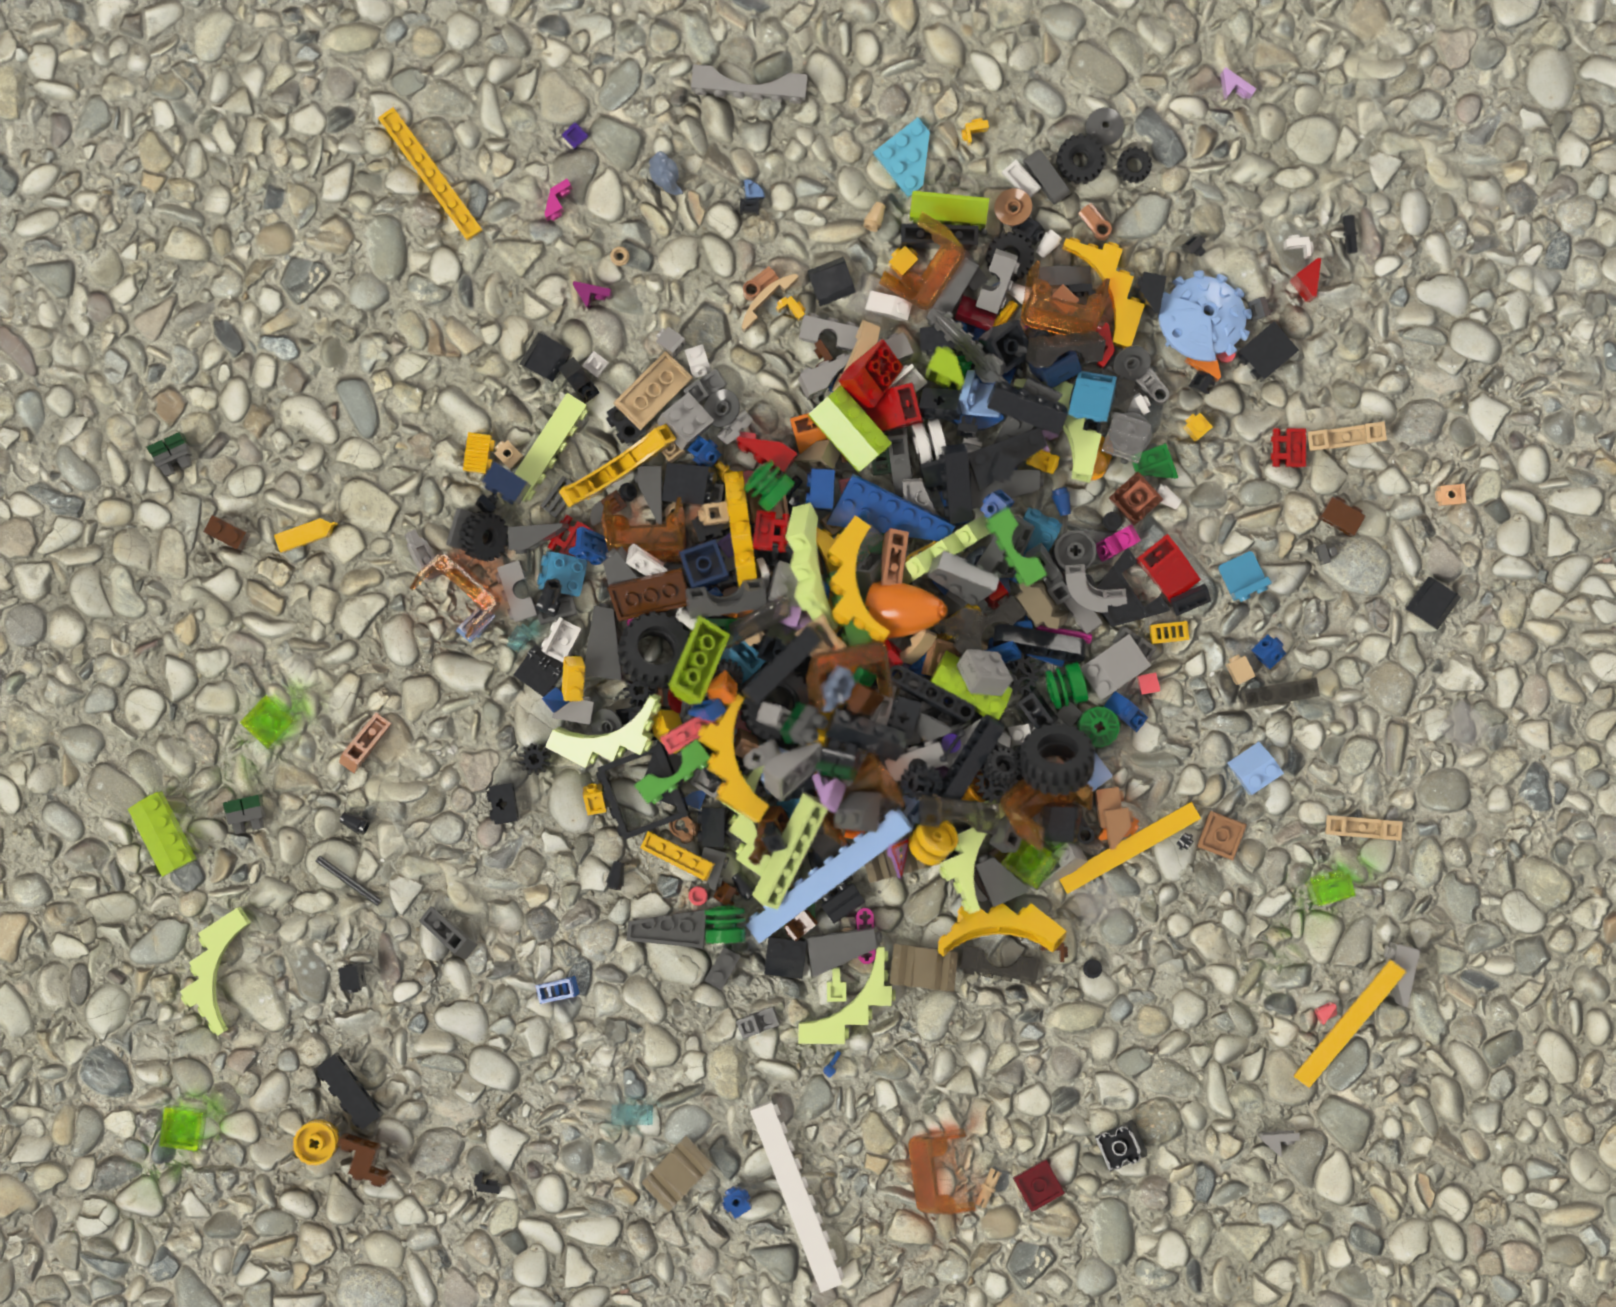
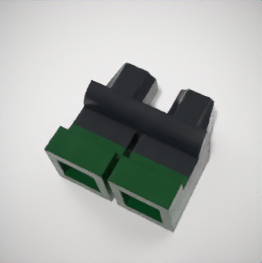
(837, 763)

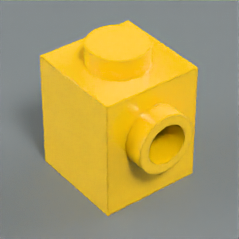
(903, 260)
(1197, 426)

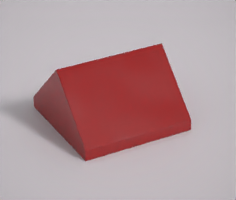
(1307, 280)

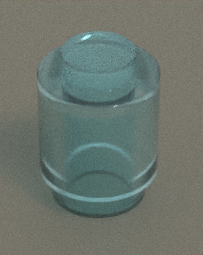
(519, 638)

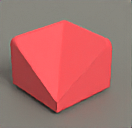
(1148, 683)
(1326, 1012)

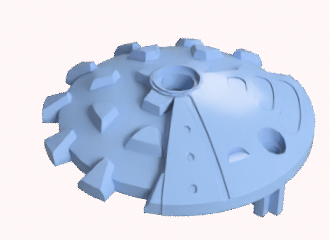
(1192, 330)

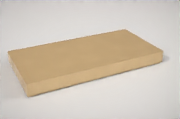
(653, 390)

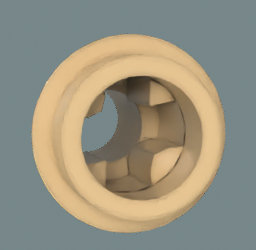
(874, 218)

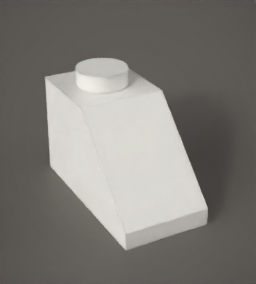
(888, 306)

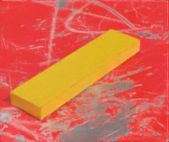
(677, 856)

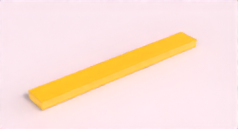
(430, 174)
(1131, 846)
(1349, 1023)

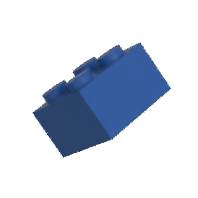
(822, 489)

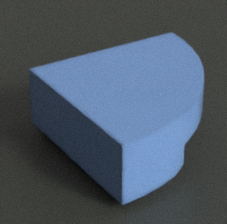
(753, 190)

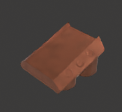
(1135, 498)

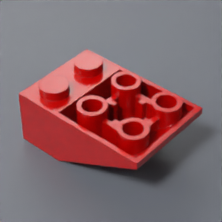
(871, 375)
(896, 408)
(765, 450)
(1168, 567)

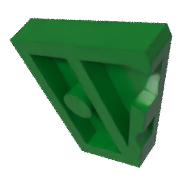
(1156, 463)

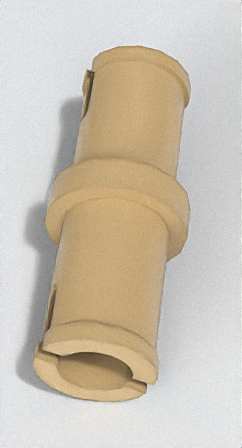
(988, 1188)

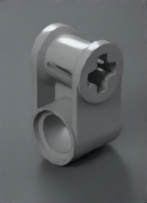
(1152, 386)
(762, 754)

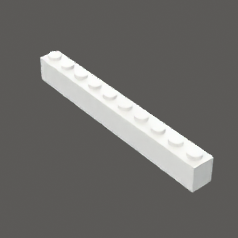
(796, 1196)

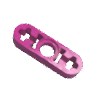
(869, 921)

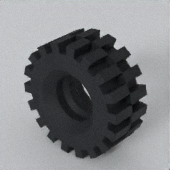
(1084, 145)
(1019, 245)
(473, 534)

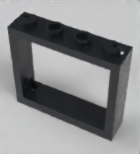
(615, 811)

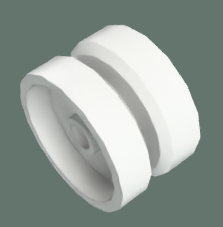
(928, 442)

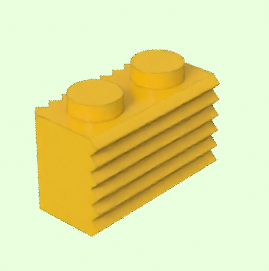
(478, 453)
(573, 678)

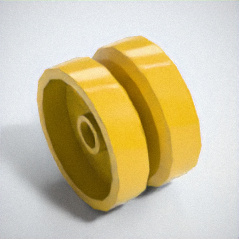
(933, 844)
(305, 1145)

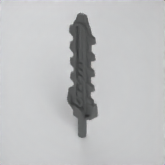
(987, 366)

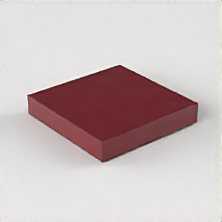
(974, 315)
(1038, 1185)

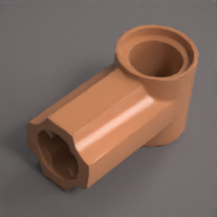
(1095, 220)
(760, 282)

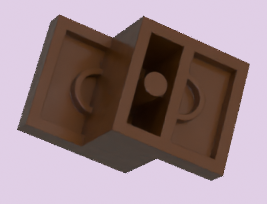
(364, 1159)

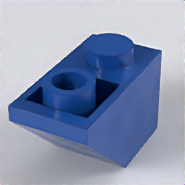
(1126, 711)

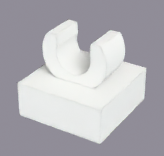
(595, 364)

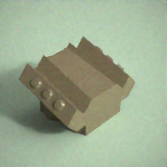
(1041, 606)
(882, 867)
(923, 967)
(677, 1173)

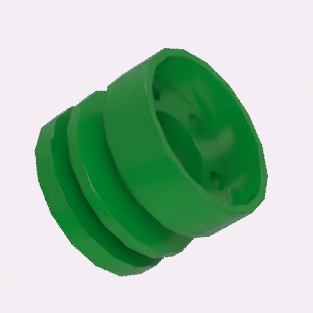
(768, 485)
(1066, 685)
(1108, 721)
(725, 925)

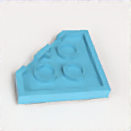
(906, 156)

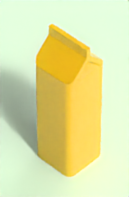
(304, 534)

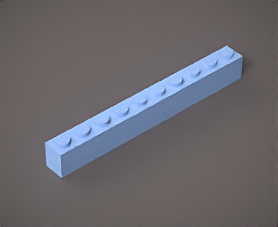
(830, 875)

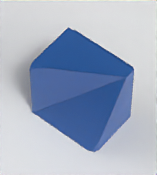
(555, 700)

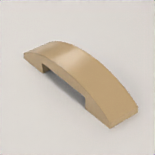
(784, 283)
(866, 338)
(1347, 436)
(1363, 827)

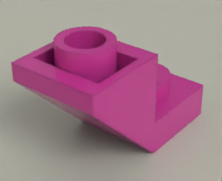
(553, 207)
(1117, 543)

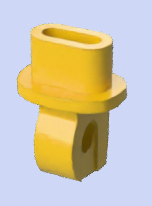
(722, 469)

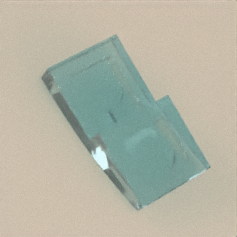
(631, 1114)

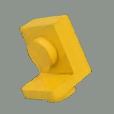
(594, 799)

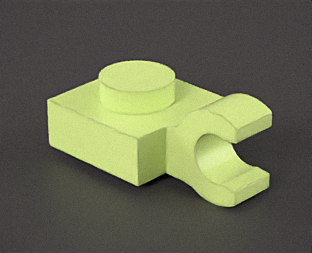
(836, 989)

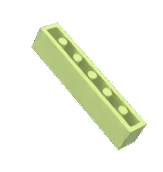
(551, 442)
(785, 863)

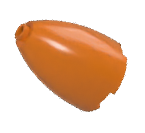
(904, 608)

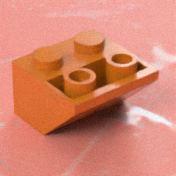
(806, 432)

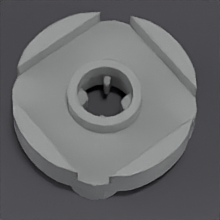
(732, 431)

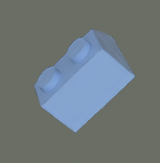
(1255, 768)

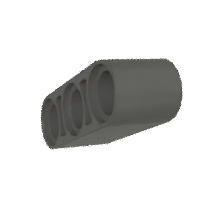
(1046, 176)

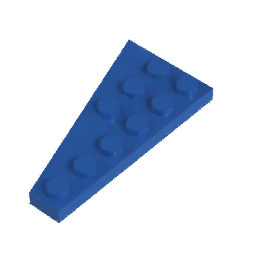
(886, 511)

